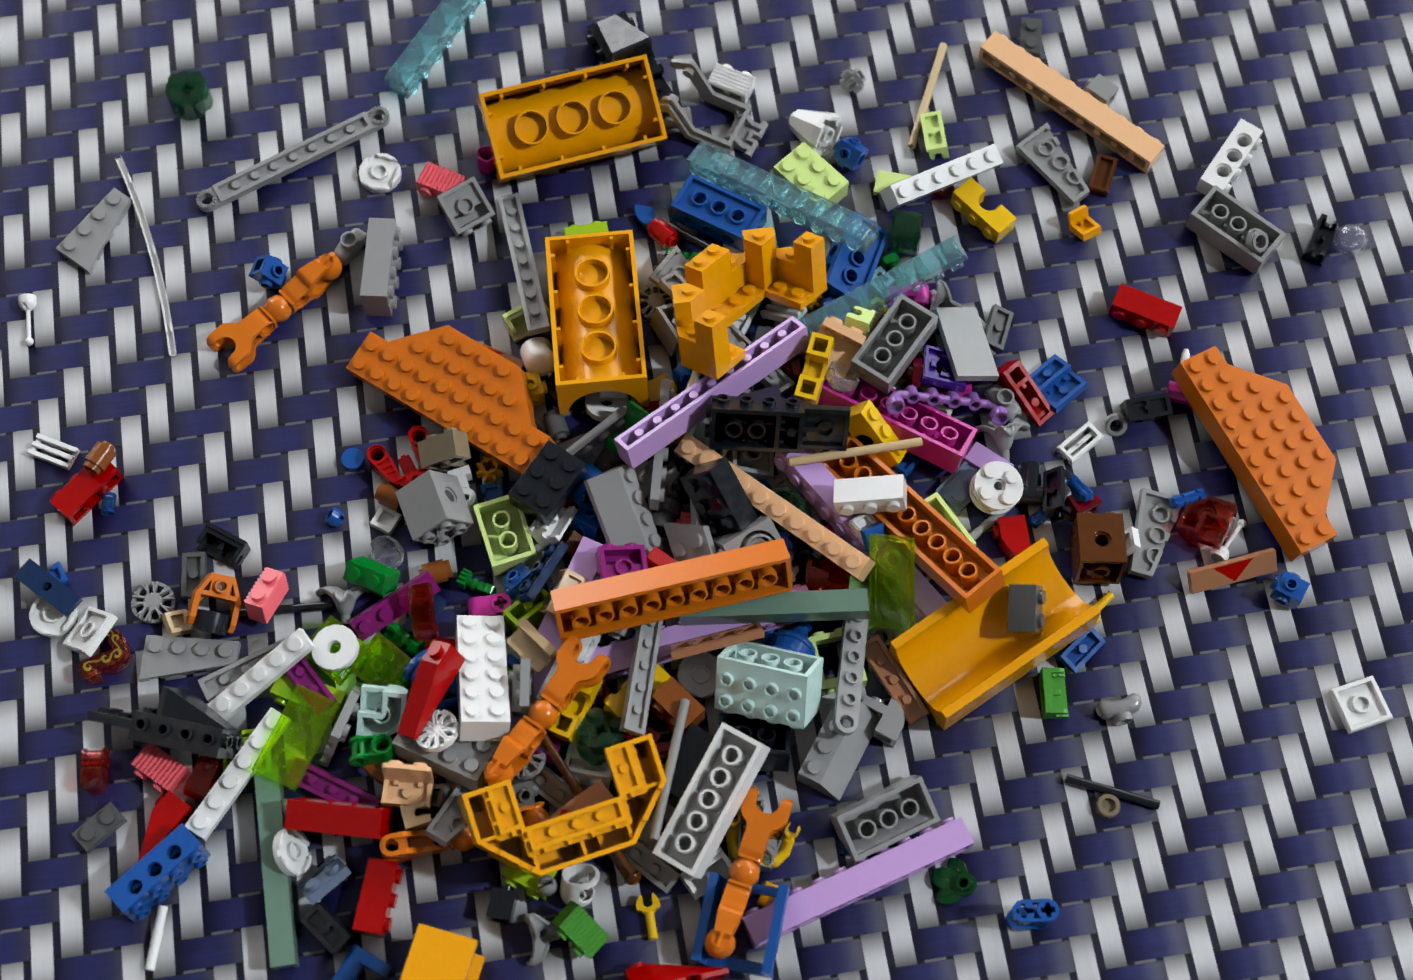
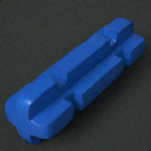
(1079, 488)
(1184, 499)

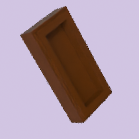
(1102, 174)

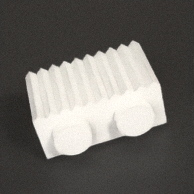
(732, 82)

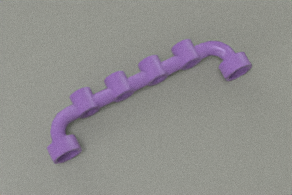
(896, 405)

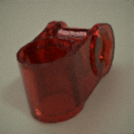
(95, 765)
(203, 779)

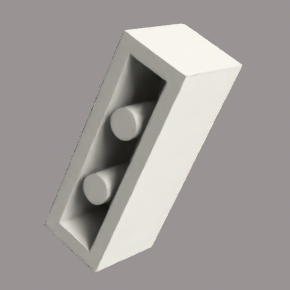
(870, 494)

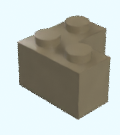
(444, 450)

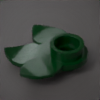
(949, 882)

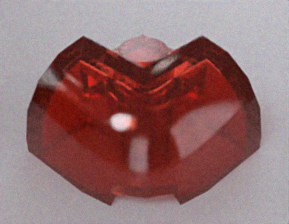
(1207, 522)
(825, 574)

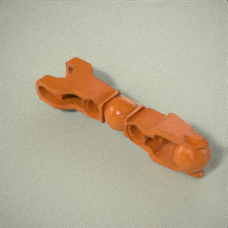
(247, 334)
(520, 744)
(415, 843)
(744, 871)

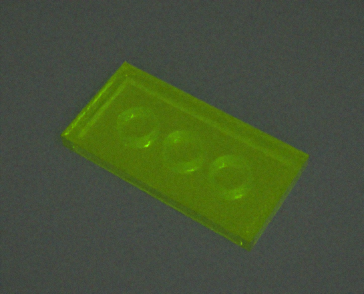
(891, 581)
(296, 737)

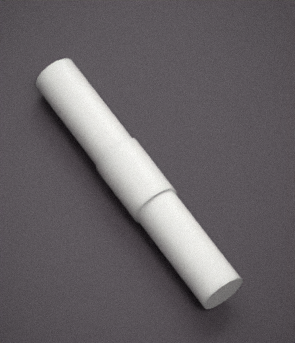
(156, 938)

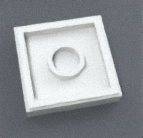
(89, 631)
(1360, 704)

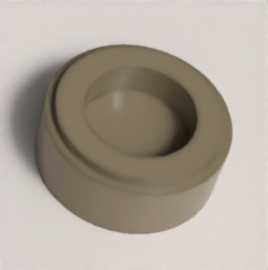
(1107, 806)

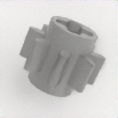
(852, 80)

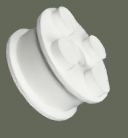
(1004, 479)

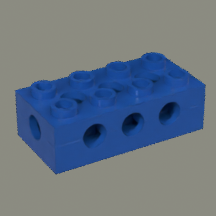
(716, 211)
(851, 269)
(158, 873)

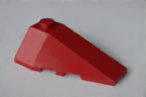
(428, 687)
(639, 971)

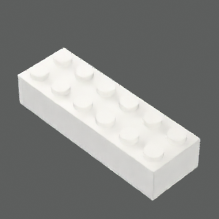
(482, 678)
(711, 801)

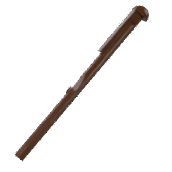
(618, 857)

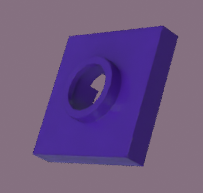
(937, 357)

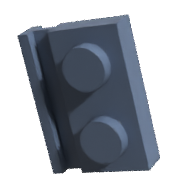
(956, 488)
(324, 879)

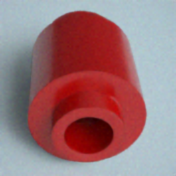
(662, 233)

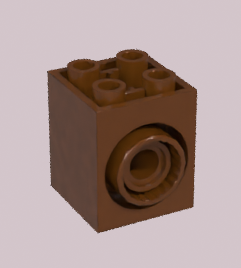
(1098, 548)

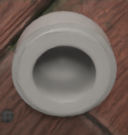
(1254, 237)
(1115, 416)

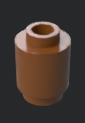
(99, 457)
(387, 497)
(439, 570)

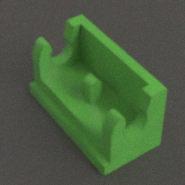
(1053, 693)

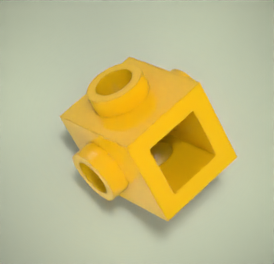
(536, 388)

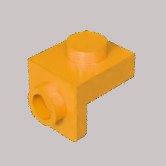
(1082, 224)

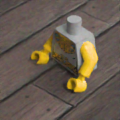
(777, 849)

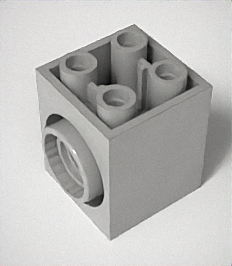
(434, 508)
(757, 532)

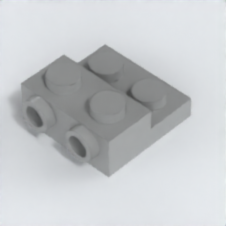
(466, 207)
(522, 687)

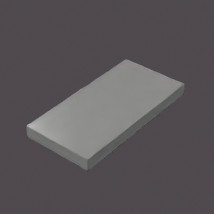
(966, 344)

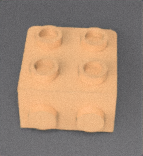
(846, 339)
(407, 784)

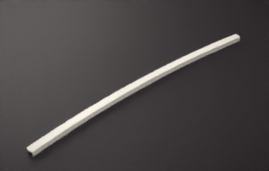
(153, 256)

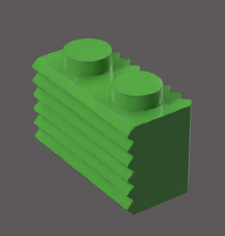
(580, 929)

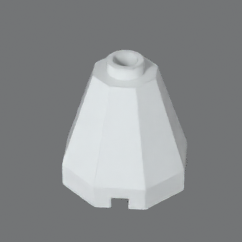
(816, 129)

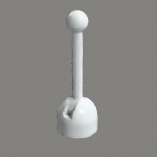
(28, 303)
(1223, 554)

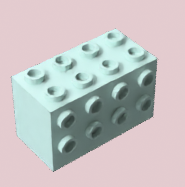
(768, 684)

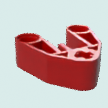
(386, 468)

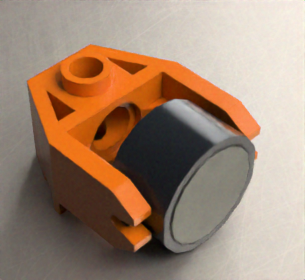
(212, 621)

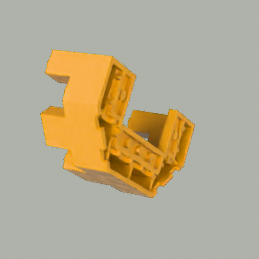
(728, 285)
(575, 836)

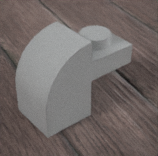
(891, 719)

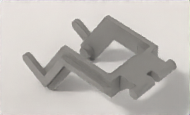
(743, 131)

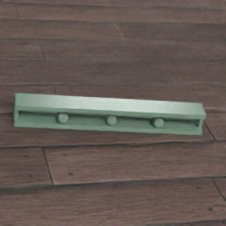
(788, 607)
(276, 884)

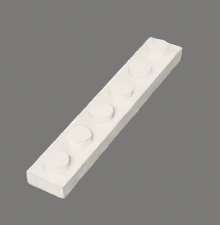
(262, 674)
(232, 780)

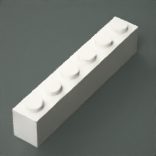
(941, 177)

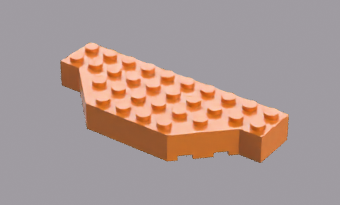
(458, 387)
(1267, 446)

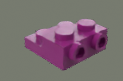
(620, 559)

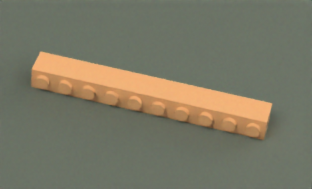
(1071, 101)
(785, 513)

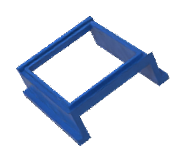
(714, 891)

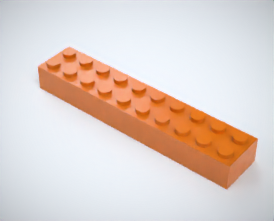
(939, 546)
(672, 590)

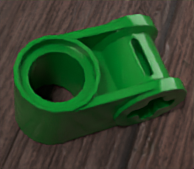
(366, 750)

